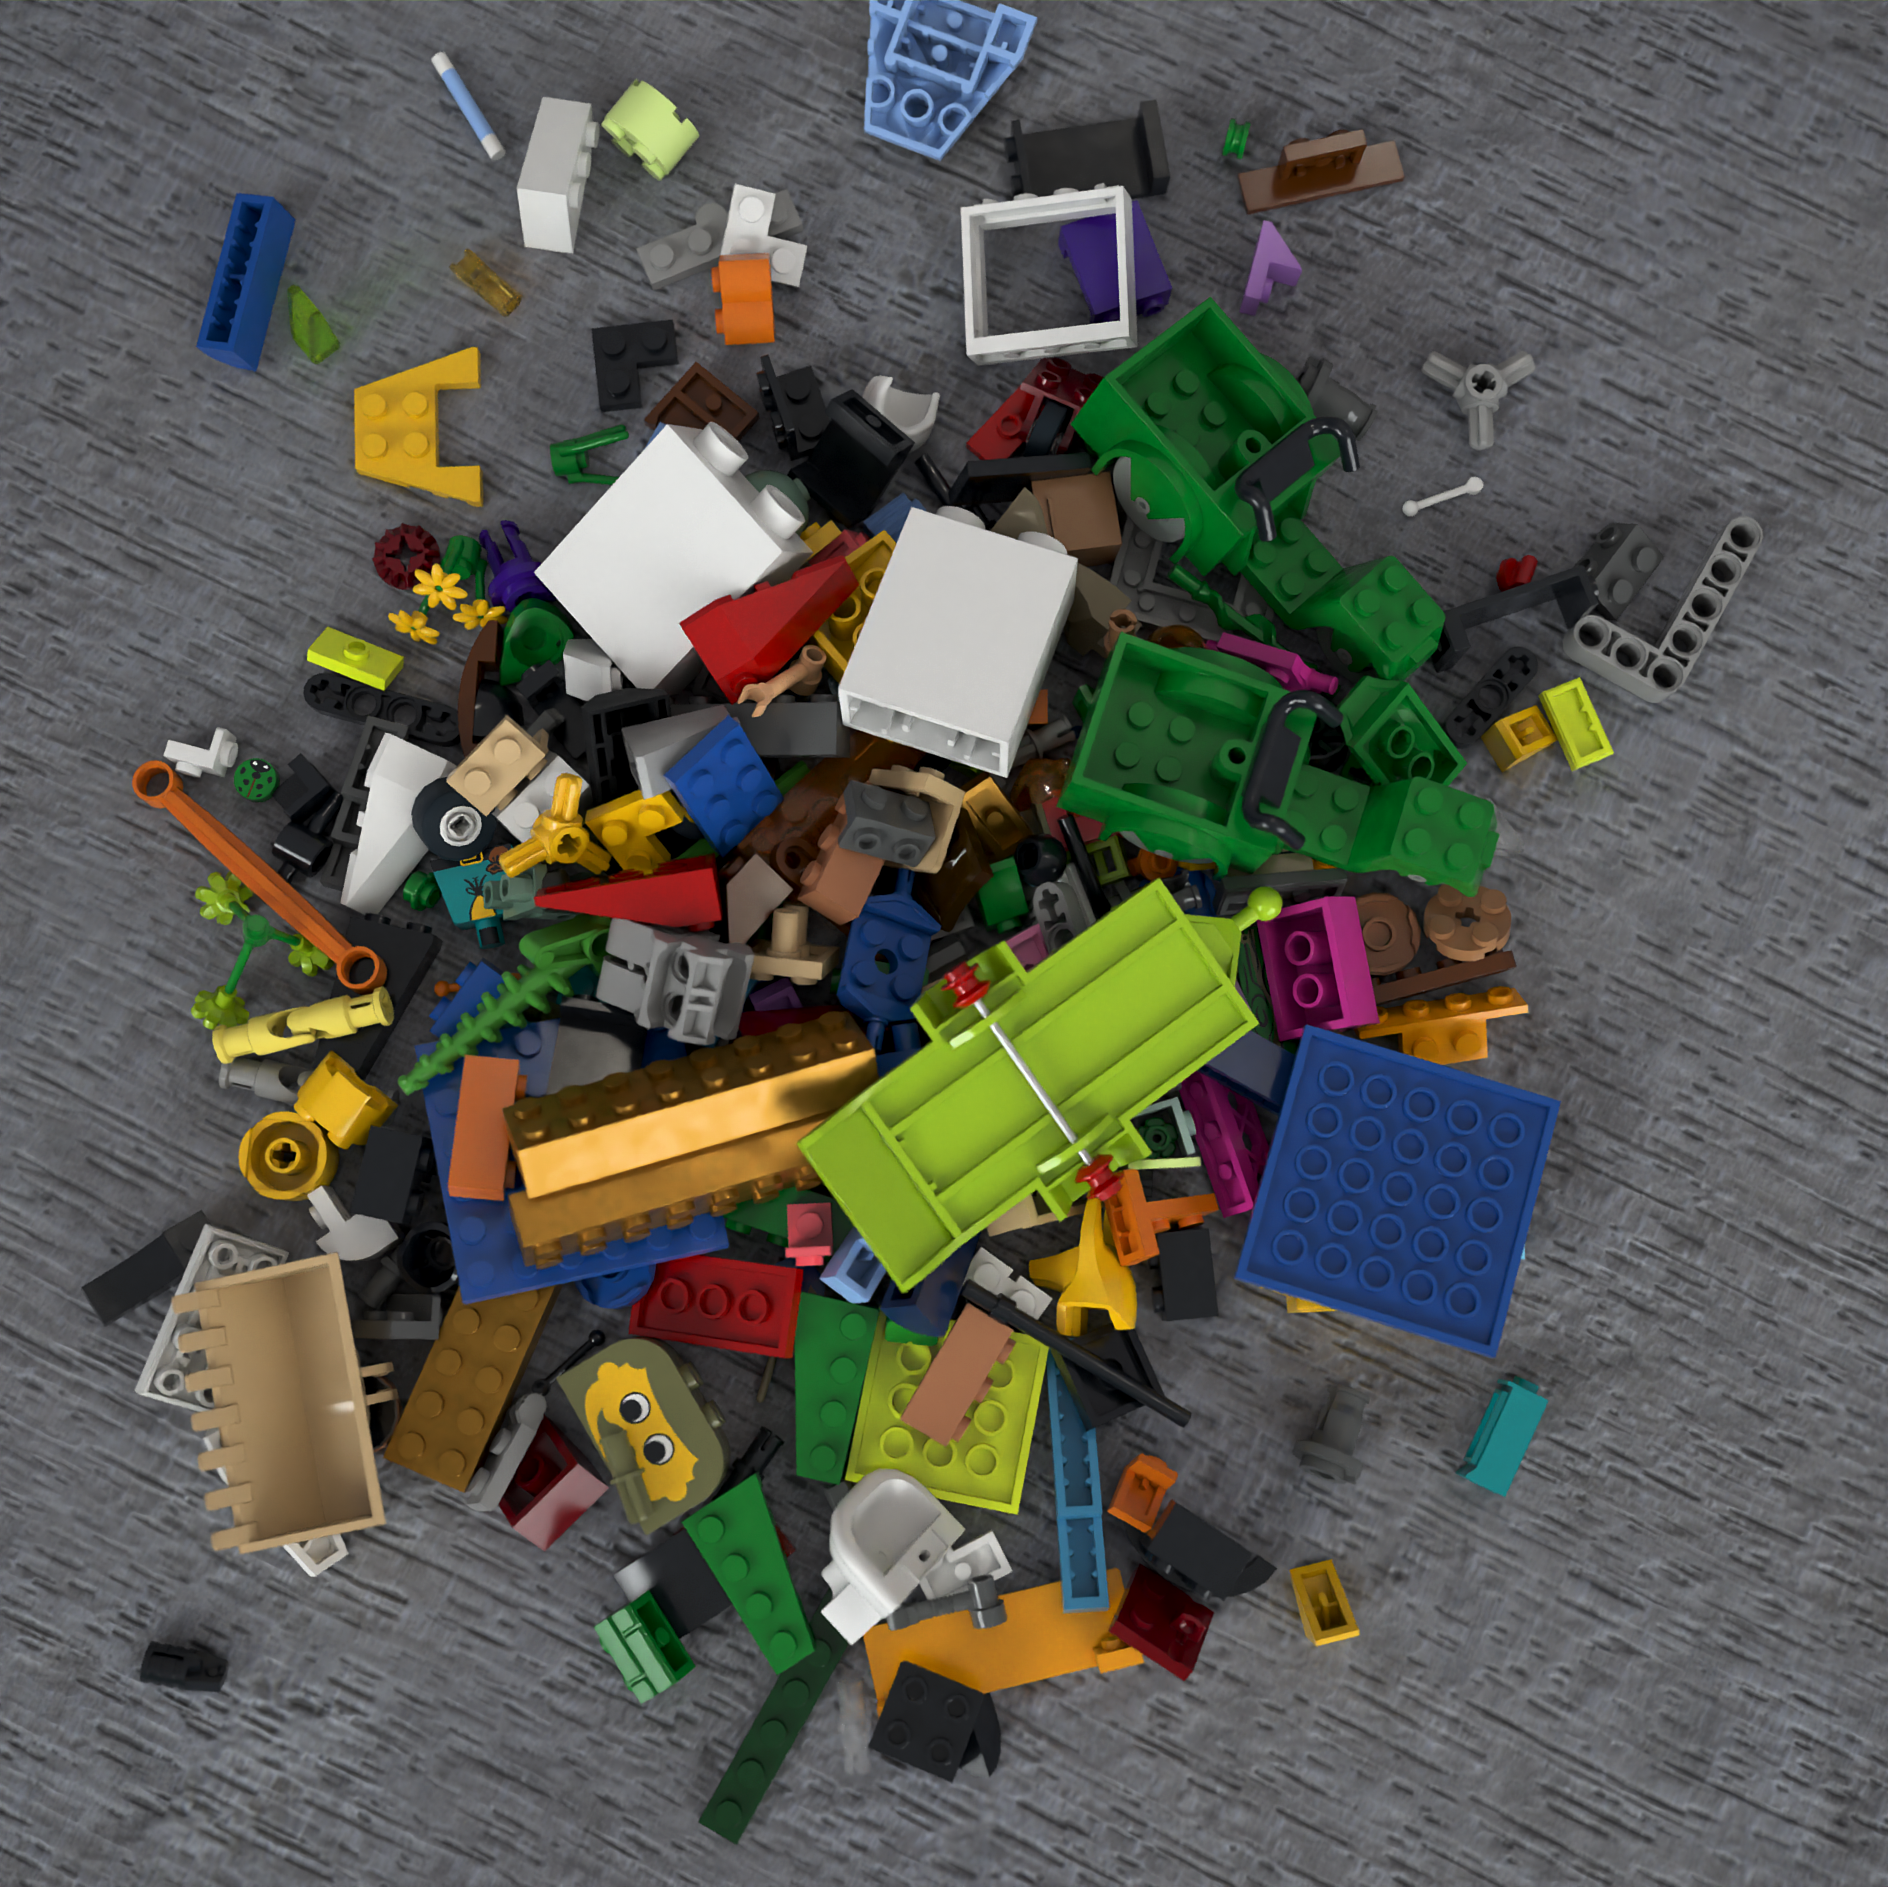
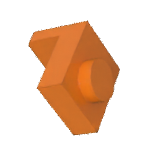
(1141, 1491)

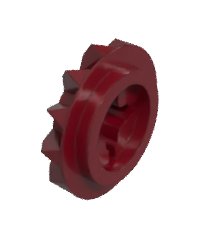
(392, 570)

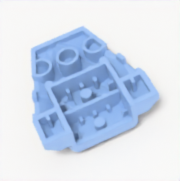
(937, 68)

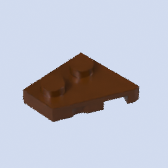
(701, 400)

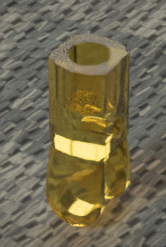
(487, 284)

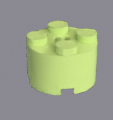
(650, 127)

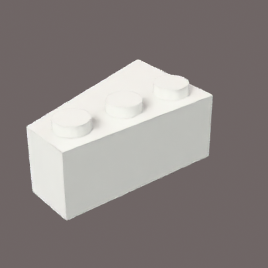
(556, 174)

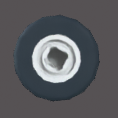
(434, 820)

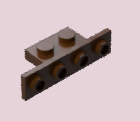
(1321, 170)

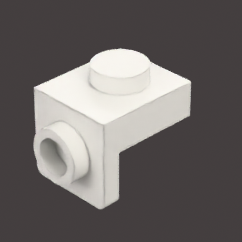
(195, 760)

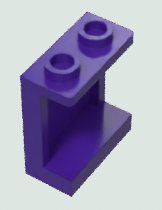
(1094, 257)

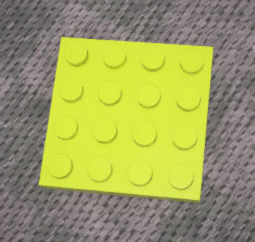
(993, 1453)

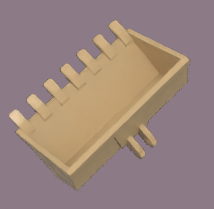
(285, 1404)

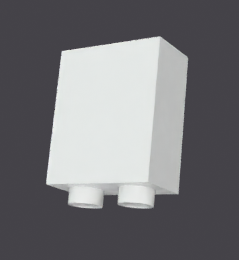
(666, 545)
(959, 639)

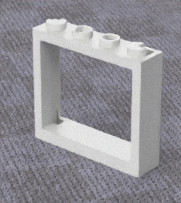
(1029, 210)

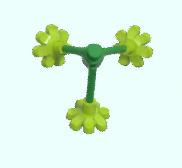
(223, 901)

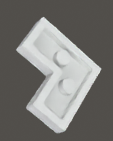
(748, 231)
(958, 1565)

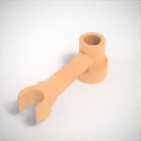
(801, 678)

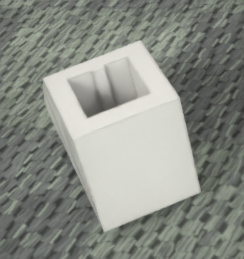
(589, 670)

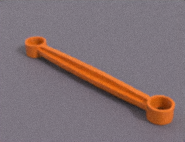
(258, 876)

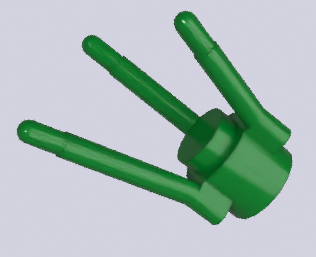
(572, 455)

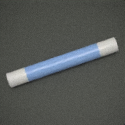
(468, 106)

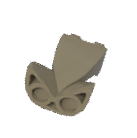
(1094, 595)

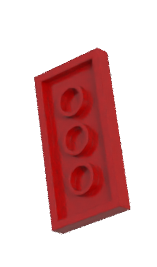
(722, 1305)

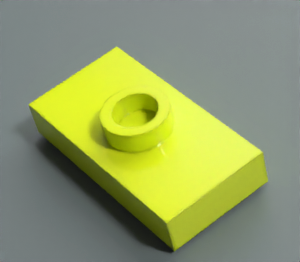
(355, 658)
(1576, 724)

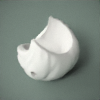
(908, 411)

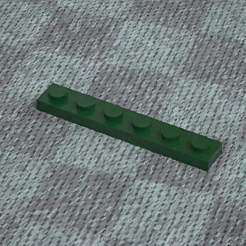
(774, 1731)

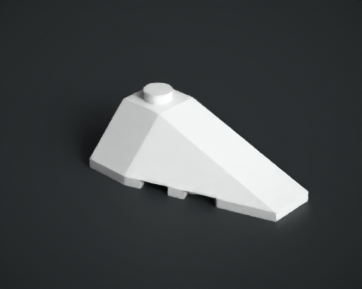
(388, 841)

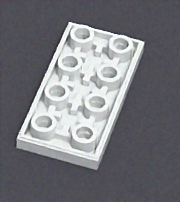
(215, 1256)

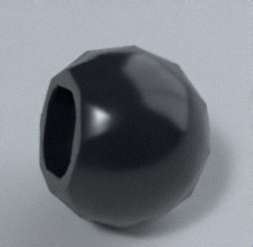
(1040, 859)

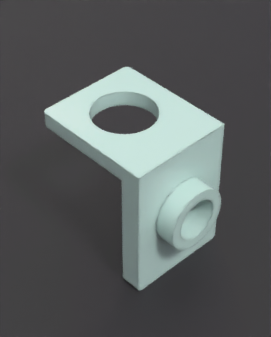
(1181, 1121)

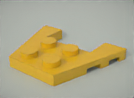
(400, 428)

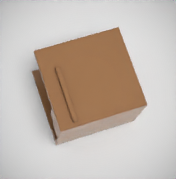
(1081, 516)

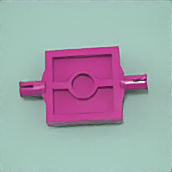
(1281, 664)

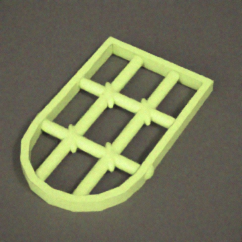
(1169, 1162)

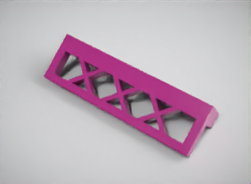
(1220, 1141)

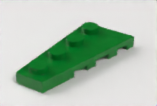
(747, 1559)

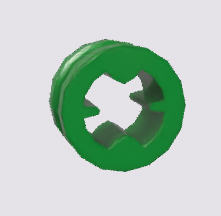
(1236, 138)

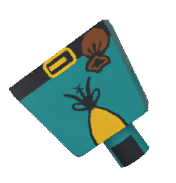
(463, 893)

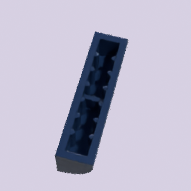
(1253, 1070)
(931, 1302)

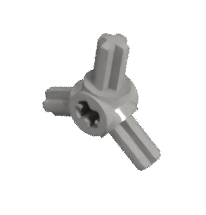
(1490, 378)

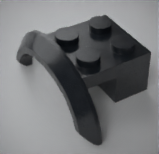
(1198, 1555)

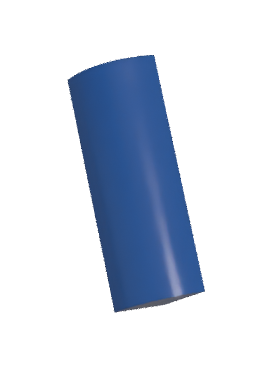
(246, 281)

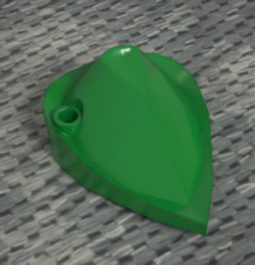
(532, 638)

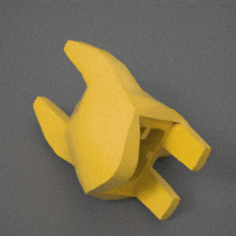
(1089, 1277)

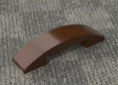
(482, 657)

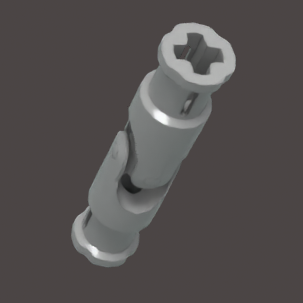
(272, 1077)

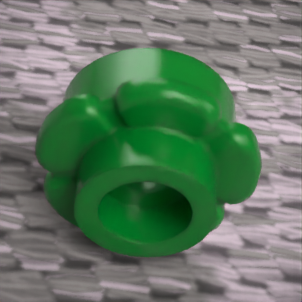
(422, 891)
(1168, 1136)

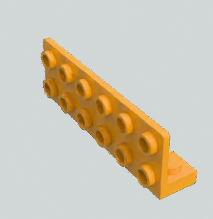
(1026, 1648)

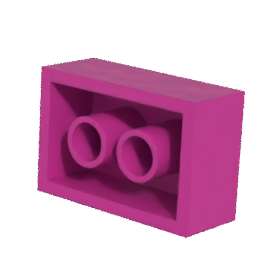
(1318, 967)

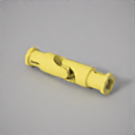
(323, 1019)

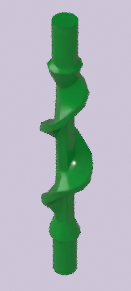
(1253, 625)

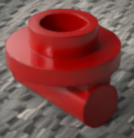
(1516, 573)

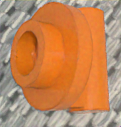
(1152, 865)

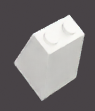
(537, 796)

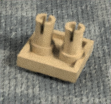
(789, 951)

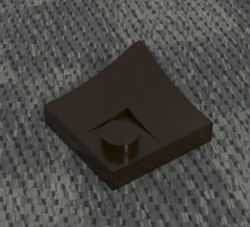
(960, 877)

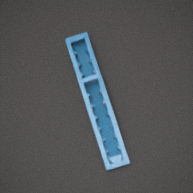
(1076, 1501)

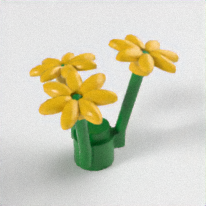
(459, 562)

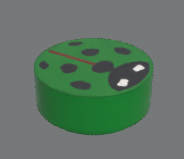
(256, 780)

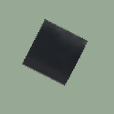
(678, 1582)

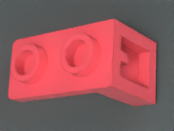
(809, 1233)

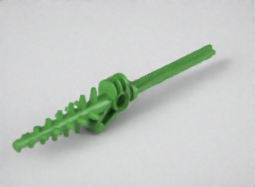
(557, 955)

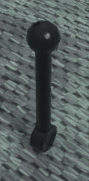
(543, 1387)

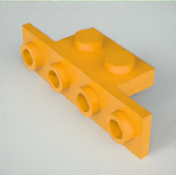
(1446, 1028)

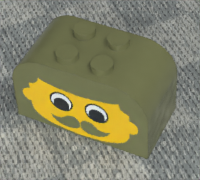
(669, 1424)

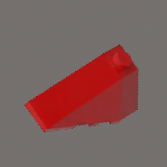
(759, 633)
(673, 895)

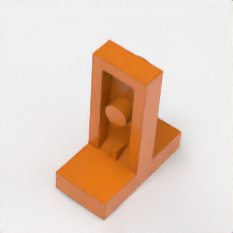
(1137, 1221)

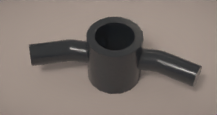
(303, 846)

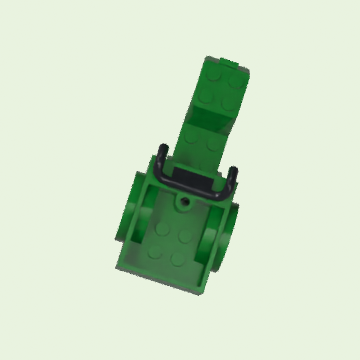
(1228, 458)
(1213, 766)

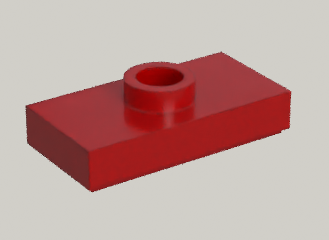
(1001, 431)

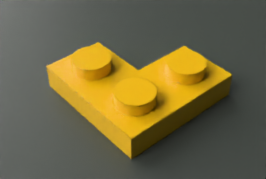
(629, 825)

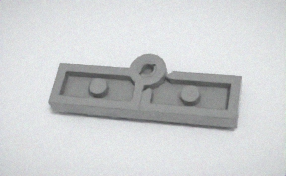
(701, 245)

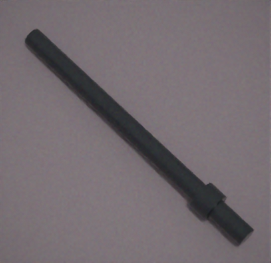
(1005, 1311)

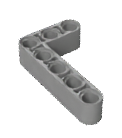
(1682, 623)

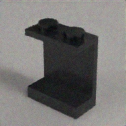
(853, 459)

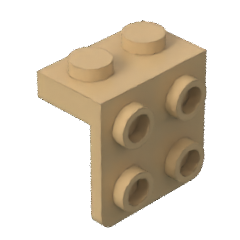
(498, 765)
(944, 804)

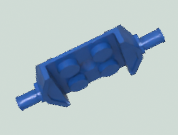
(903, 934)

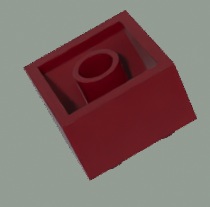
(550, 1487)

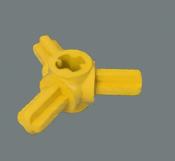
(558, 835)

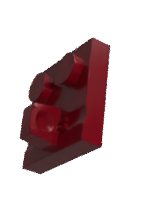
(1161, 1622)

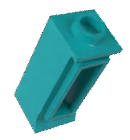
(1503, 1435)

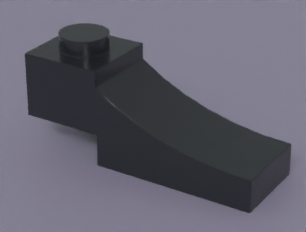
(146, 1272)

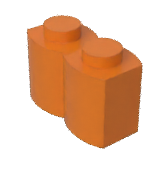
(745, 297)

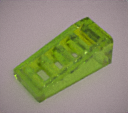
(309, 327)

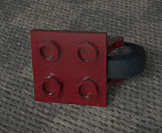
(1067, 390)

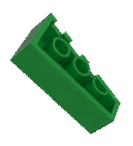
(830, 1370)

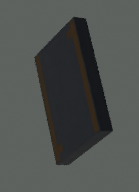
(1005, 478)

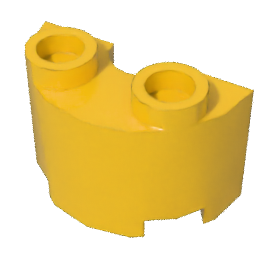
(342, 1102)

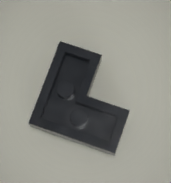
(624, 350)

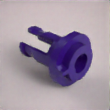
(514, 578)

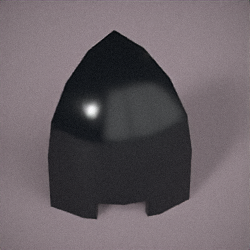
(492, 705)
(984, 1743)

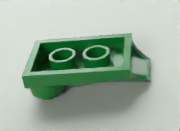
(1396, 734)

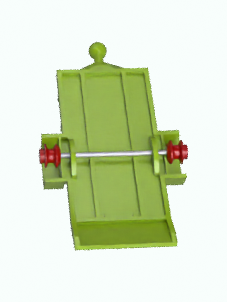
(1025, 1069)

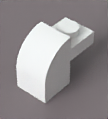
(352, 1237)

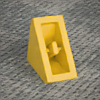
(1518, 737)
(1323, 1603)

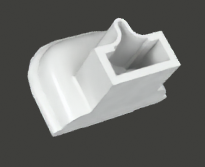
(882, 1547)

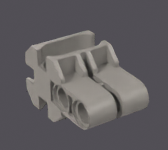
(676, 979)

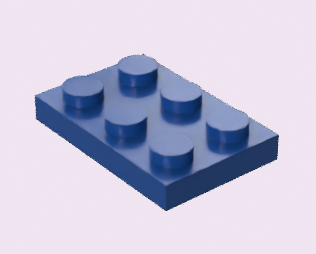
(724, 786)

